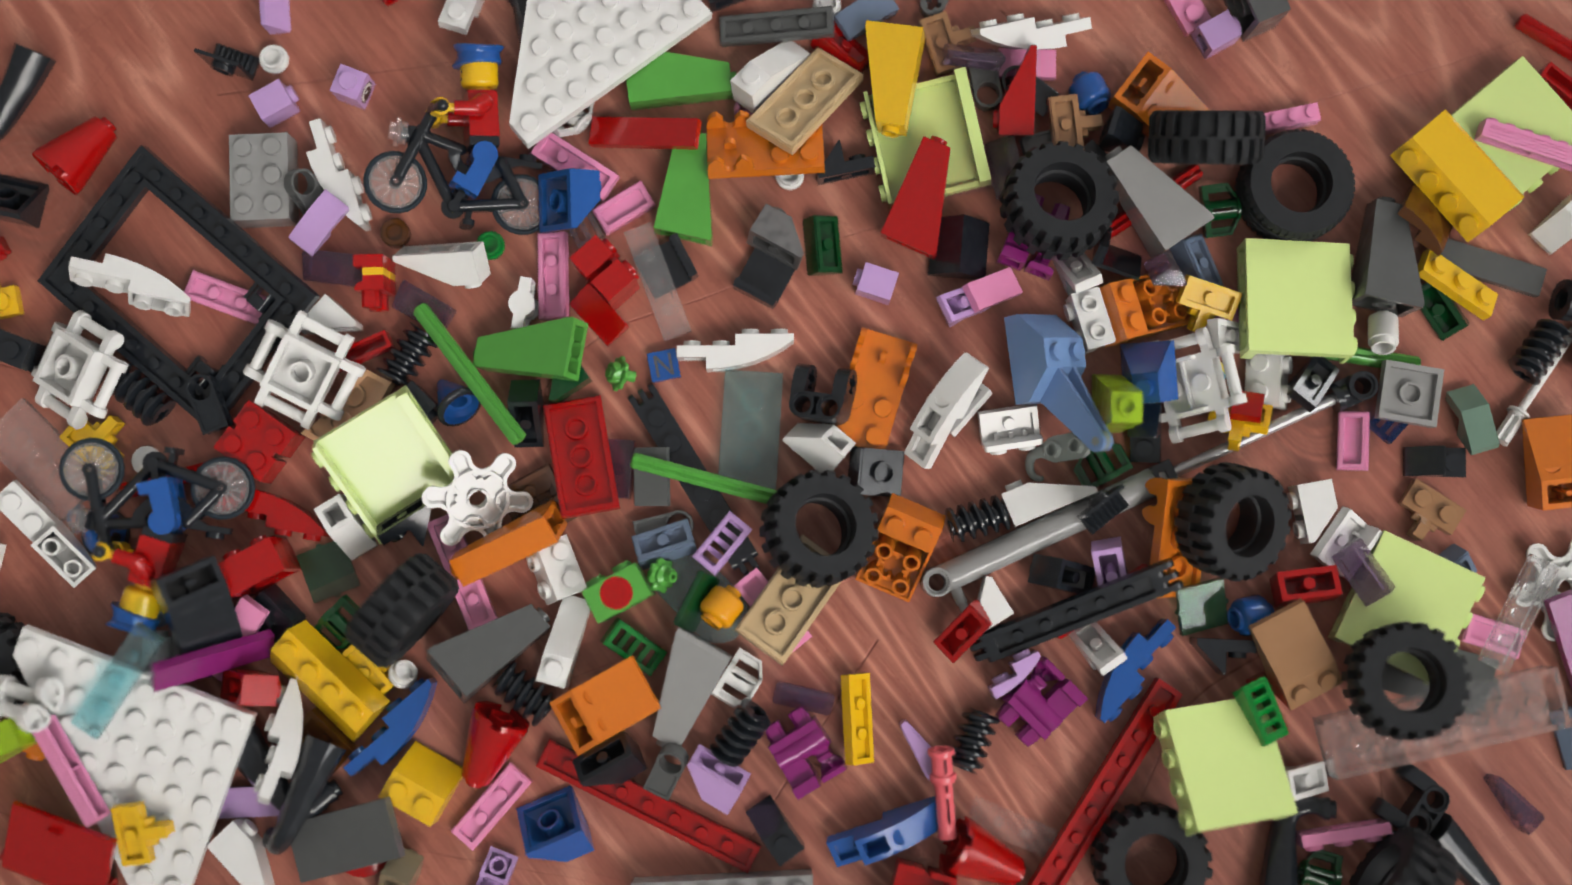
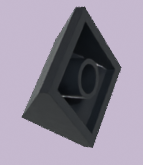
(22, 201)
(961, 248)

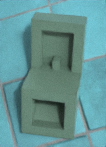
(1476, 422)

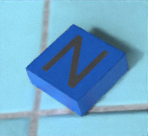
(663, 365)

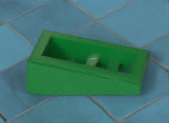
(617, 648)
(1248, 706)

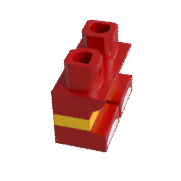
(377, 280)

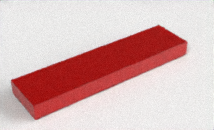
(645, 133)

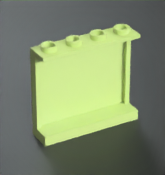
(1529, 103)
(941, 110)
(1296, 299)
(384, 458)
(1425, 592)
(1221, 767)

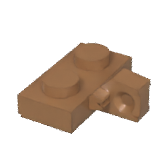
(937, 33)
(1069, 122)
(1429, 510)

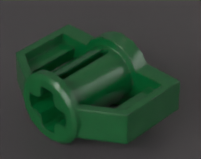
(1234, 212)
(1110, 470)
(336, 621)
(1319, 876)

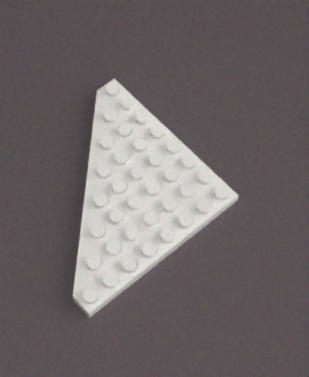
(584, 50)
(160, 748)

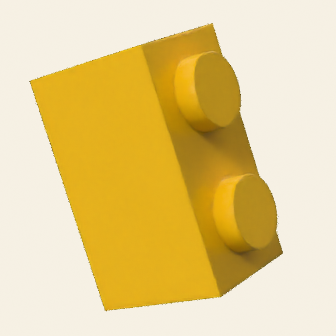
(422, 783)

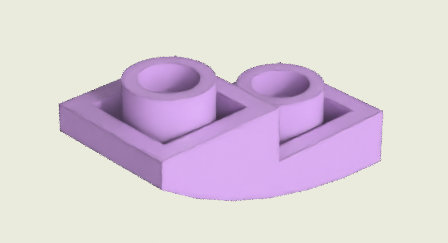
(318, 222)
(1021, 666)
(497, 868)

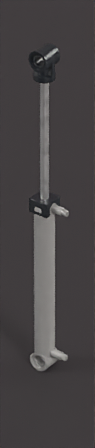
(1065, 523)

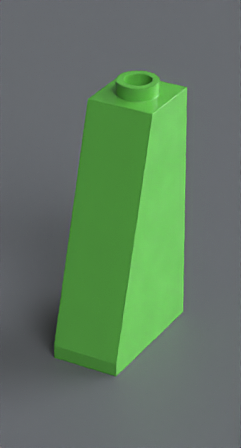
(679, 80)
(686, 197)
(538, 350)

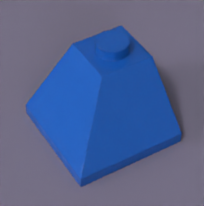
(567, 198)
(1151, 369)
(555, 827)

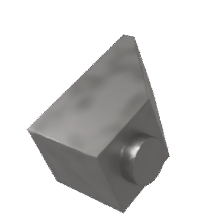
(776, 236)

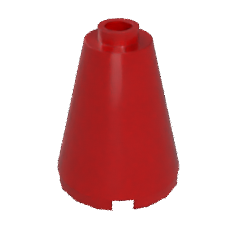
(77, 152)
(490, 741)
(980, 856)

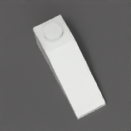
(766, 73)
(450, 263)
(1037, 499)
(564, 642)
(242, 853)

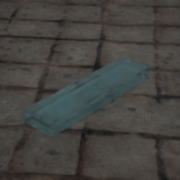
(117, 680)

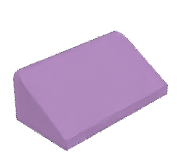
(275, 16)

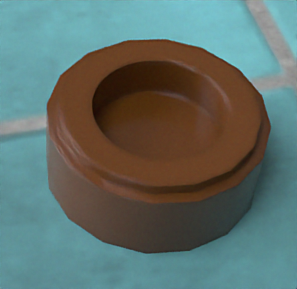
(395, 233)

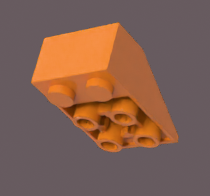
(1154, 88)
(1142, 309)
(1548, 461)
(902, 547)
(605, 705)

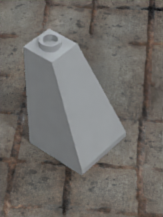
(1153, 201)
(689, 681)

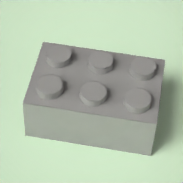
(257, 179)

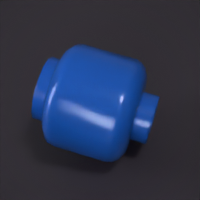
(1091, 91)
(1247, 611)

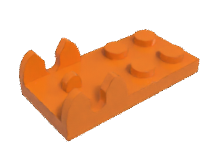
(740, 152)
(882, 373)
(1162, 517)

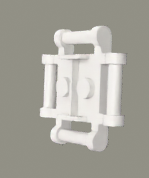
(74, 369)
(303, 370)
(1203, 387)

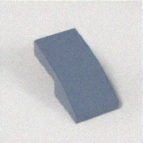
(853, 17)

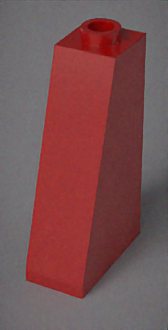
(920, 201)

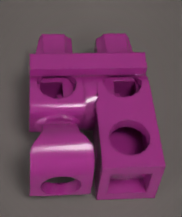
(1016, 255)
(1040, 712)
(795, 746)

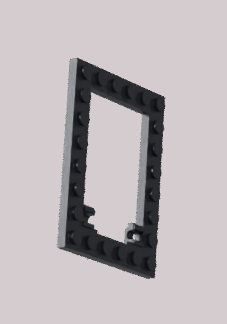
(285, 289)

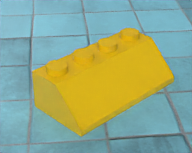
(1457, 176)
(328, 679)

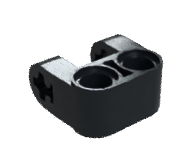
(820, 403)
(1416, 802)

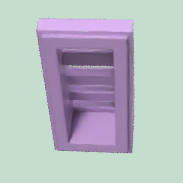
(730, 550)
(918, 746)

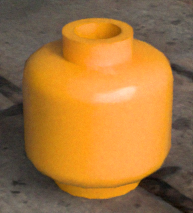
(721, 607)

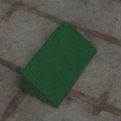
(822, 245)
(1442, 312)
(689, 612)

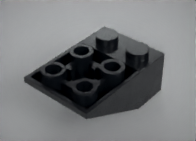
(197, 605)

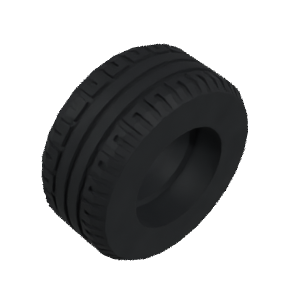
(1322, 162)

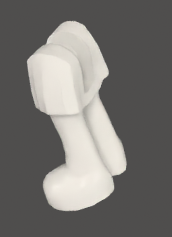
(31, 716)

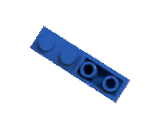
(1124, 680)
(403, 722)
(886, 837)

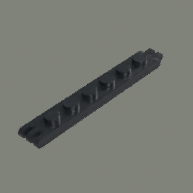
(707, 502)
(1077, 611)

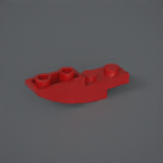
(285, 516)

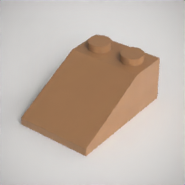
(1295, 655)

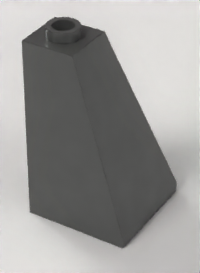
(1386, 262)
(484, 652)

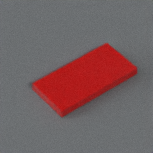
(581, 457)

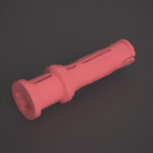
(943, 779)

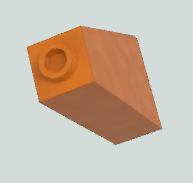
(509, 544)

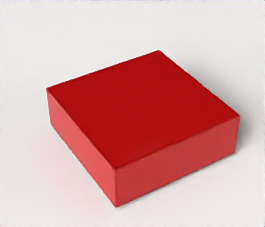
(1249, 411)

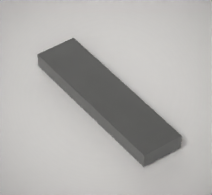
(777, 26)
(1496, 268)

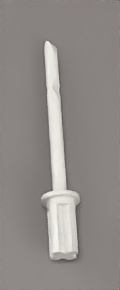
(1516, 414)

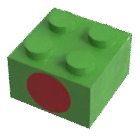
(618, 591)

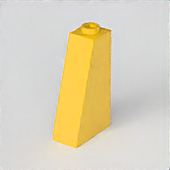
(894, 70)

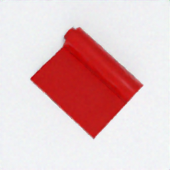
(56, 849)

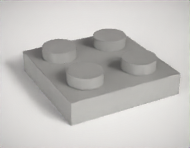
(1409, 393)

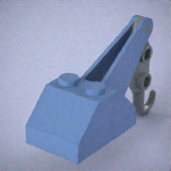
(1048, 370)

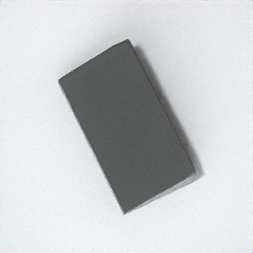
(649, 487)

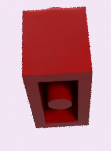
(1309, 584)
(250, 687)

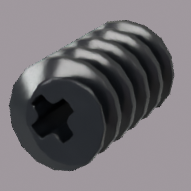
(1538, 348)
(408, 356)
(142, 399)
(977, 518)
(524, 694)
(740, 733)
(973, 740)

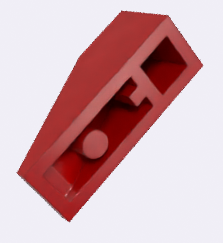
(1017, 105)

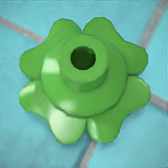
(619, 373)
(661, 575)

